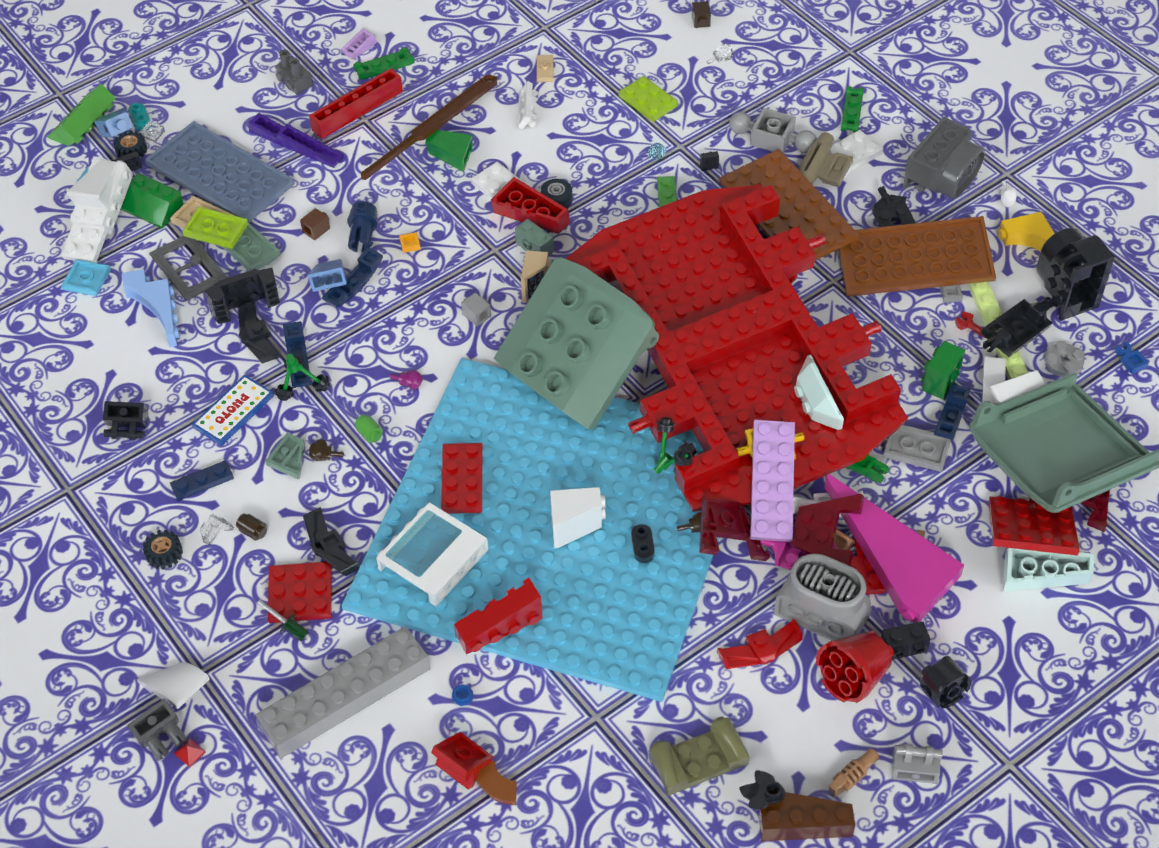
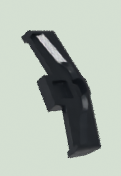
(254, 333)
(328, 544)

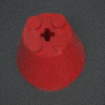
(854, 665)

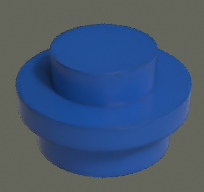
(462, 695)

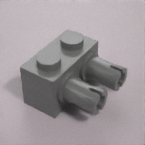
(293, 73)
(152, 724)

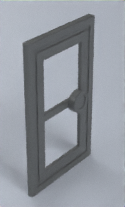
(200, 256)

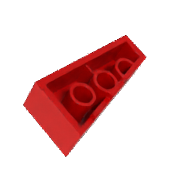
(523, 202)

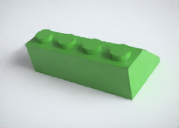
(82, 116)

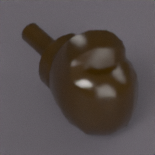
(321, 452)
(694, 524)

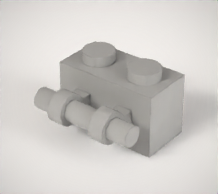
(916, 763)

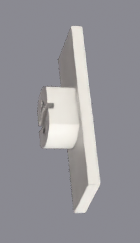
(992, 374)
(1016, 386)

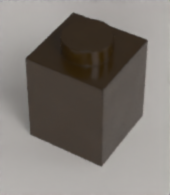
(701, 14)

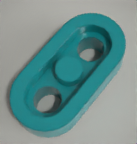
(138, 115)

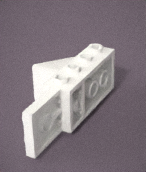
(97, 206)

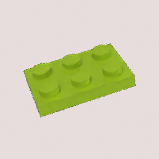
(648, 98)
(215, 227)

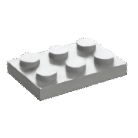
(917, 448)

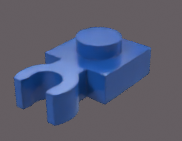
(1132, 360)

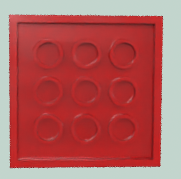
(1031, 527)

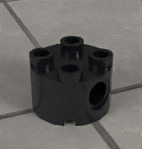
(945, 682)

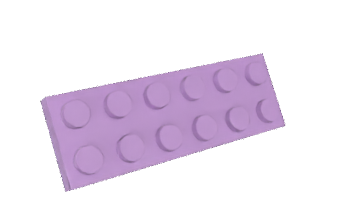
(772, 481)

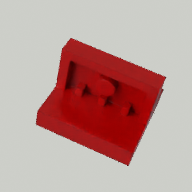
(461, 758)

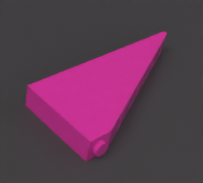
(904, 561)

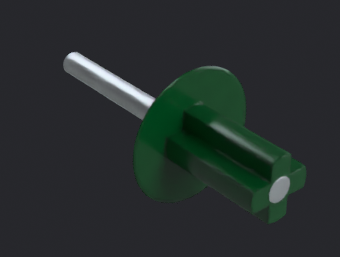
(289, 625)

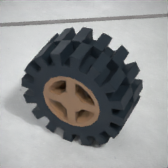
(130, 143)
(163, 542)

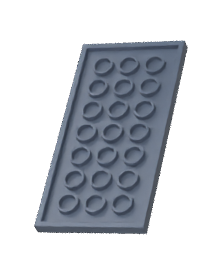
(219, 172)

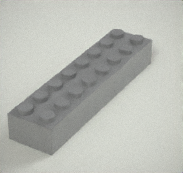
(342, 692)

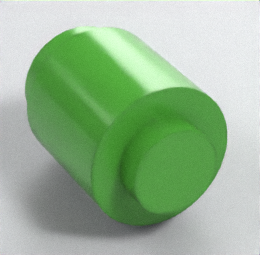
(368, 428)

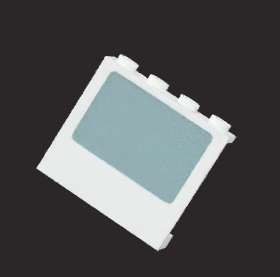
(433, 552)

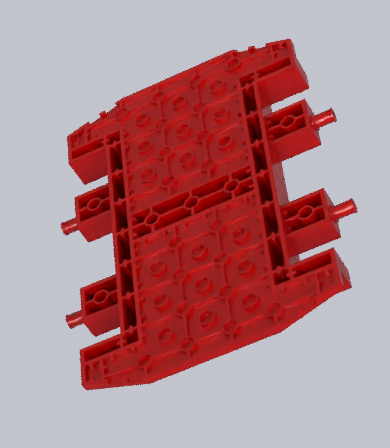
(738, 338)

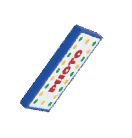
(233, 410)

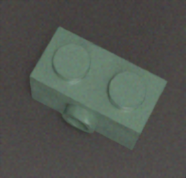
(533, 238)

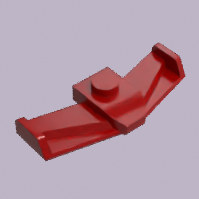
(761, 647)

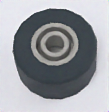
(559, 191)

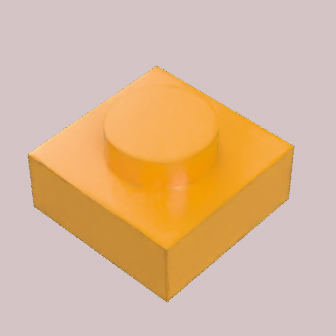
(409, 242)

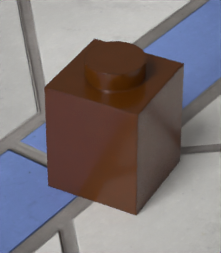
(315, 224)

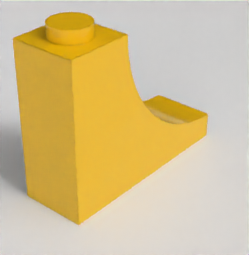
(1026, 230)

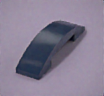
(356, 279)
(296, 345)
(952, 411)

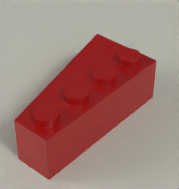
(500, 618)

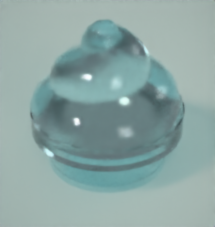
(656, 151)

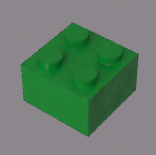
(942, 369)

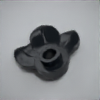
(761, 791)

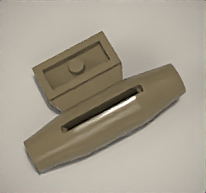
(826, 166)

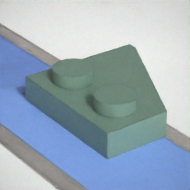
(288, 456)

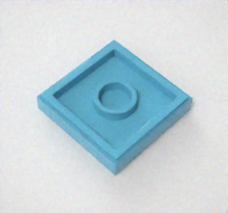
(86, 277)

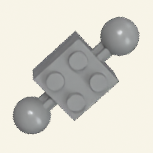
(772, 130)

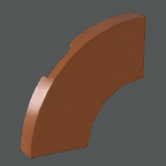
(497, 786)

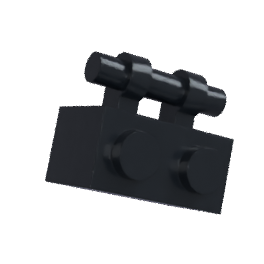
(125, 415)

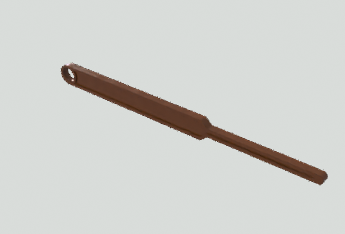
(435, 122)

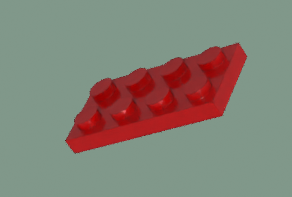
(462, 478)

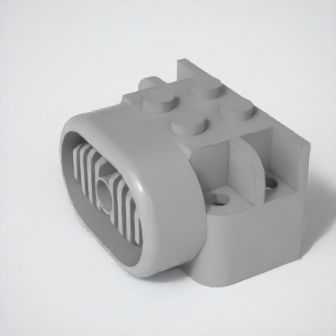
(824, 597)

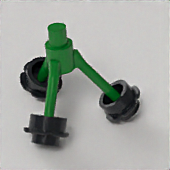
(294, 364)
(681, 457)

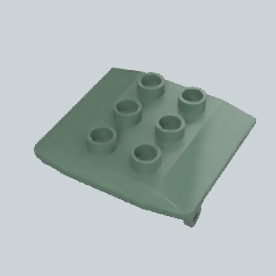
(577, 341)
(1059, 444)

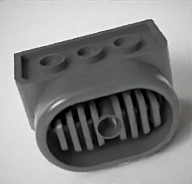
(945, 160)

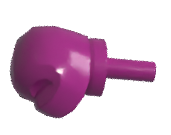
(409, 379)

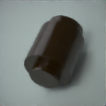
(251, 526)

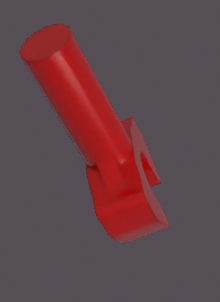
(968, 323)

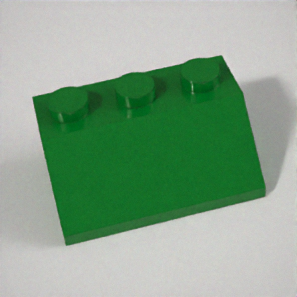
(151, 201)

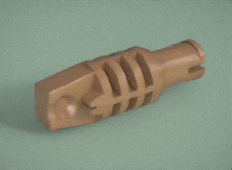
(852, 773)

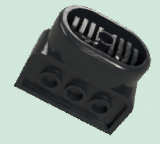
(1074, 271)

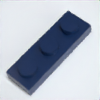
(201, 480)

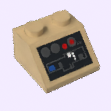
(533, 271)

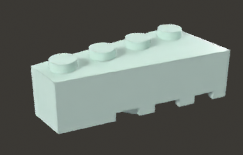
(1043, 569)

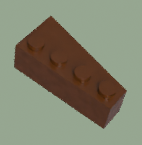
(806, 818)

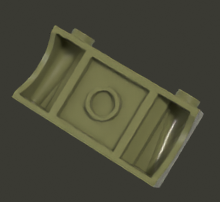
(699, 757)

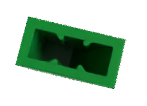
(450, 147)

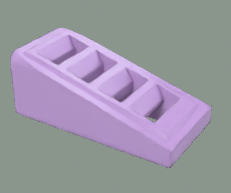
(359, 38)

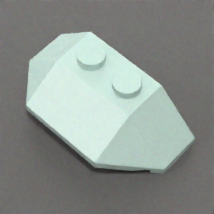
(816, 396)

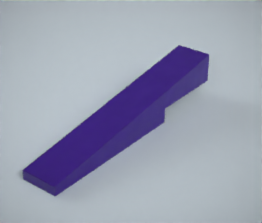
(294, 140)

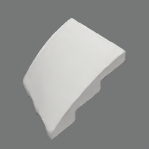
(175, 683)

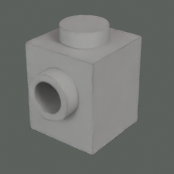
(476, 309)

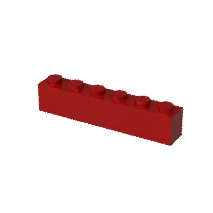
(356, 103)

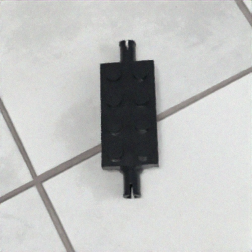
(1017, 326)

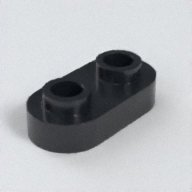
(642, 541)

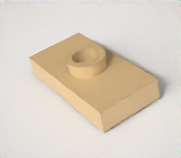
(545, 68)

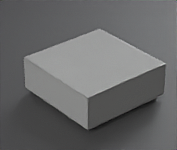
(951, 293)

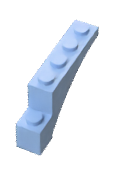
(156, 297)

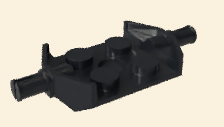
(890, 209)

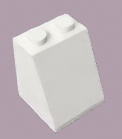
(576, 513)

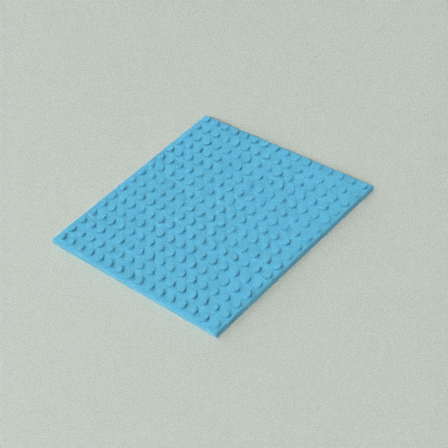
(600, 606)

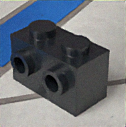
(907, 639)

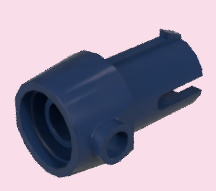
(362, 223)

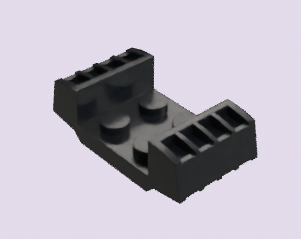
(241, 289)

